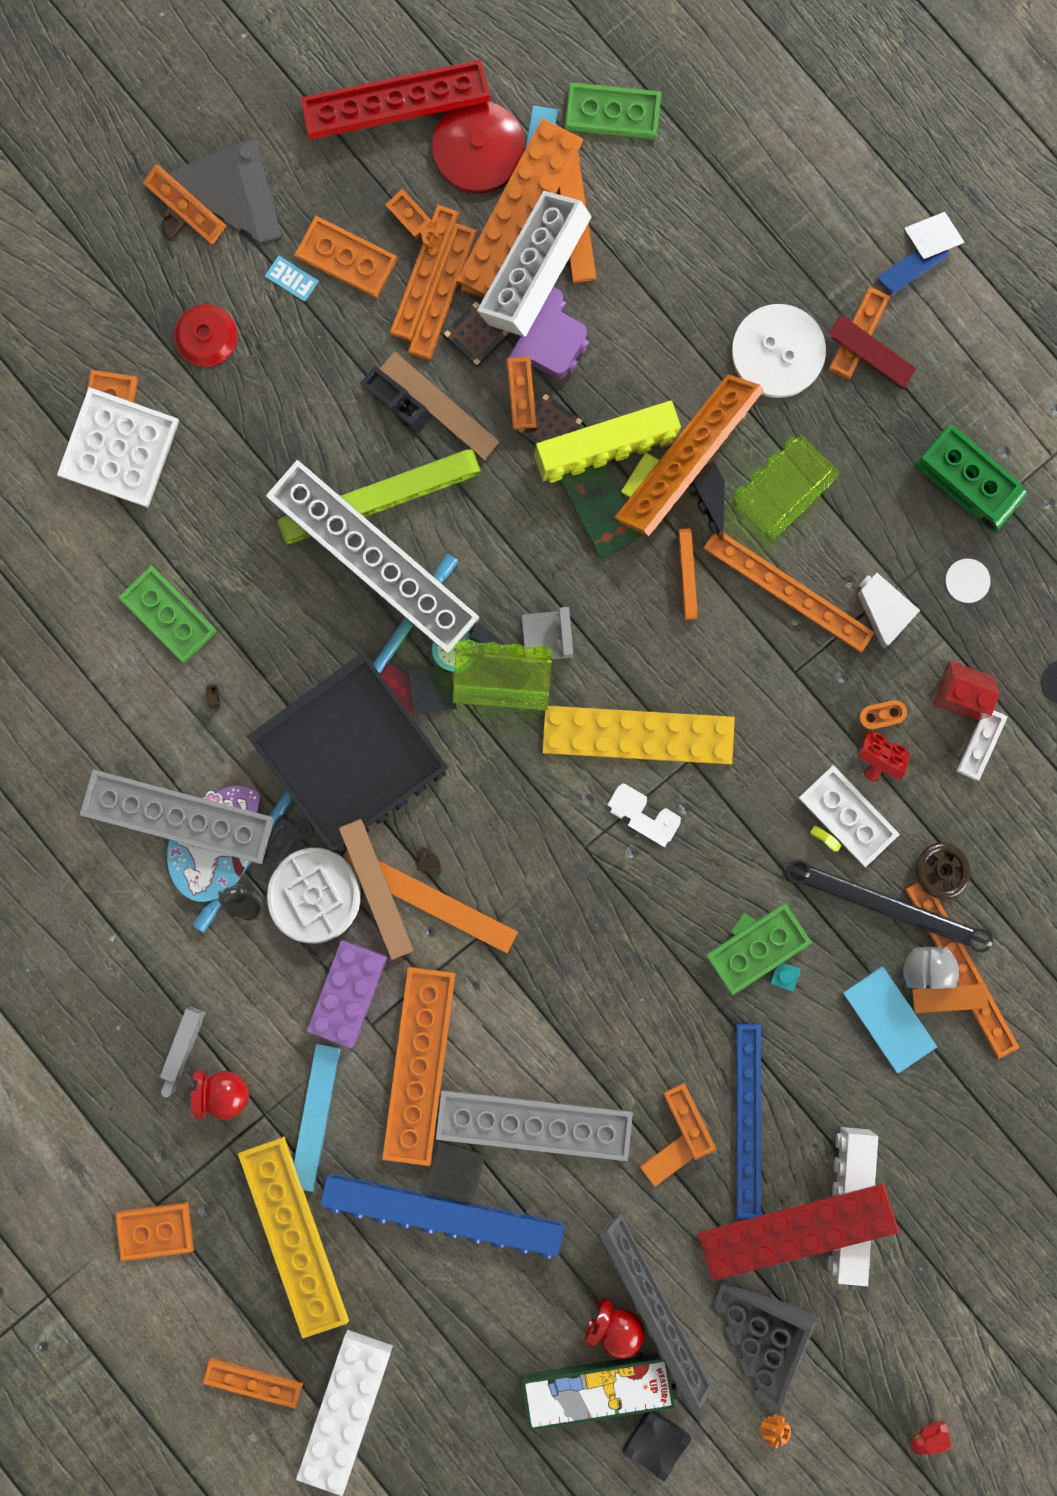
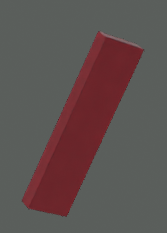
(871, 351)

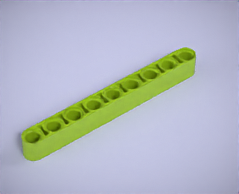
(398, 489)

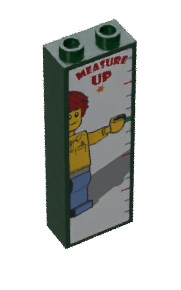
(598, 1391)

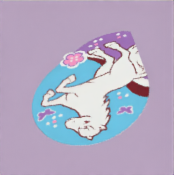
(204, 872)

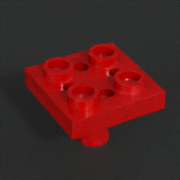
(882, 757)

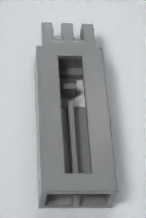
(181, 1049)

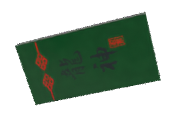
(596, 504)

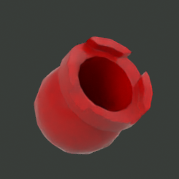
(221, 1095)
(616, 1330)

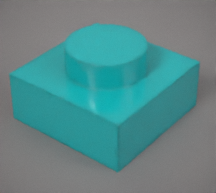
(785, 976)

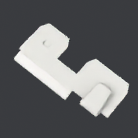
(631, 803)

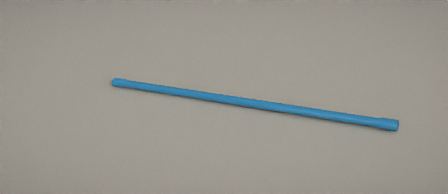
(441, 573)

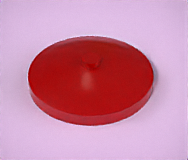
(478, 147)

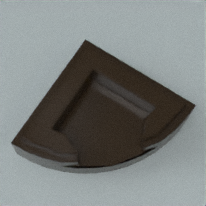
(172, 224)
(212, 696)
(429, 862)

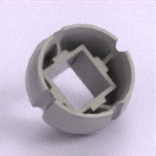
(931, 967)

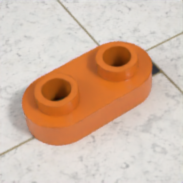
(881, 715)

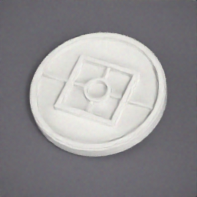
(779, 350)
(313, 895)

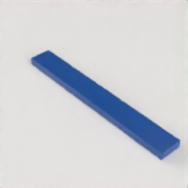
(748, 1120)

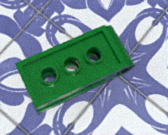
(1003, 490)

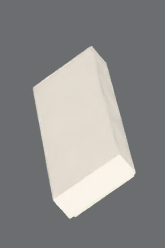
(981, 746)

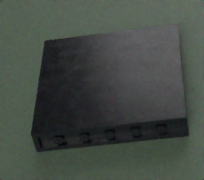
(348, 751)

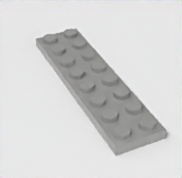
(177, 816)
(534, 1125)

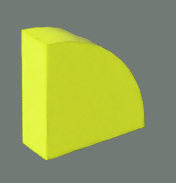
(825, 837)

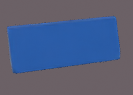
(908, 270)

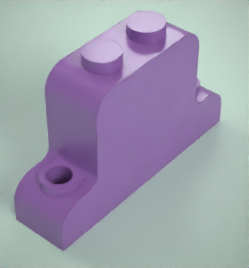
(553, 339)

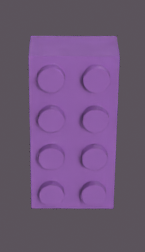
(347, 993)

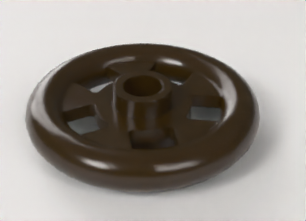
(958, 860)

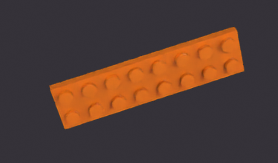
(539, 170)
(688, 454)
(419, 1066)

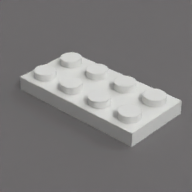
(848, 816)

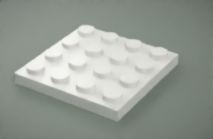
(118, 447)

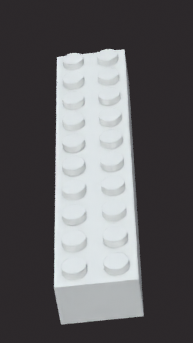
(373, 557)

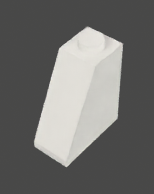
(885, 608)

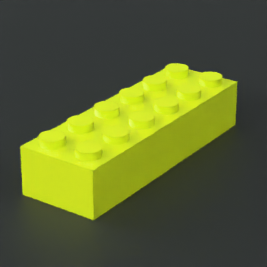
(607, 441)

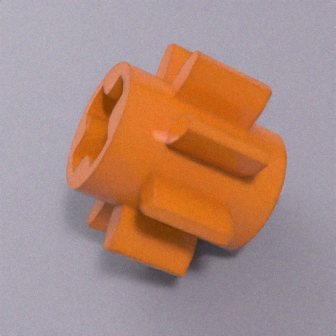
(775, 1431)

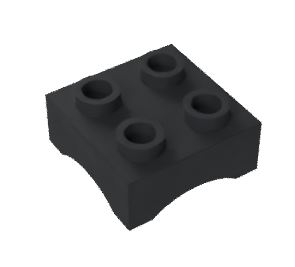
(656, 1444)

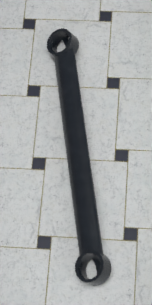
(890, 906)

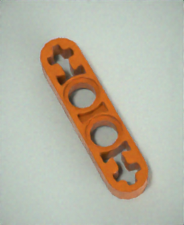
(687, 573)

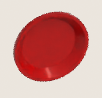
(205, 335)

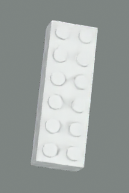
(534, 263)
(854, 1171)
(344, 1412)

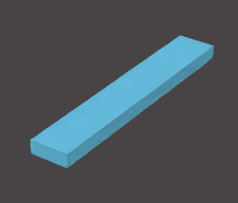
(316, 1114)

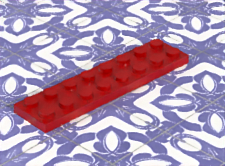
(395, 99)
(798, 1232)

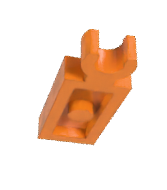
(412, 217)

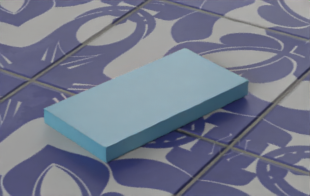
(889, 1019)

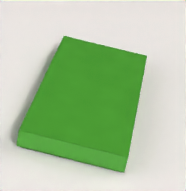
(613, 110)
(167, 614)
(758, 949)

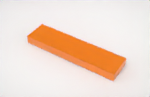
(184, 204)
(867, 319)
(252, 1383)

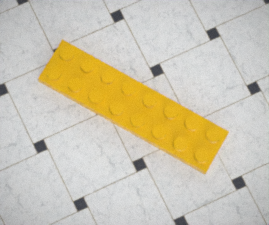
(638, 735)
(293, 1237)

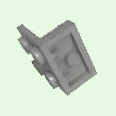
(550, 631)

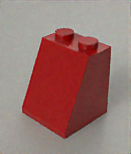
(967, 692)

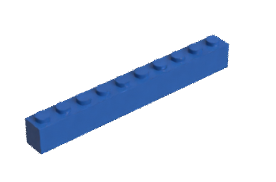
(442, 1215)

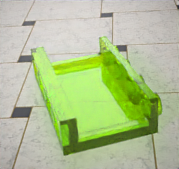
(785, 486)
(502, 675)

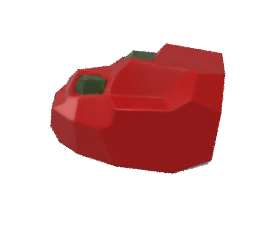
(931, 1439)

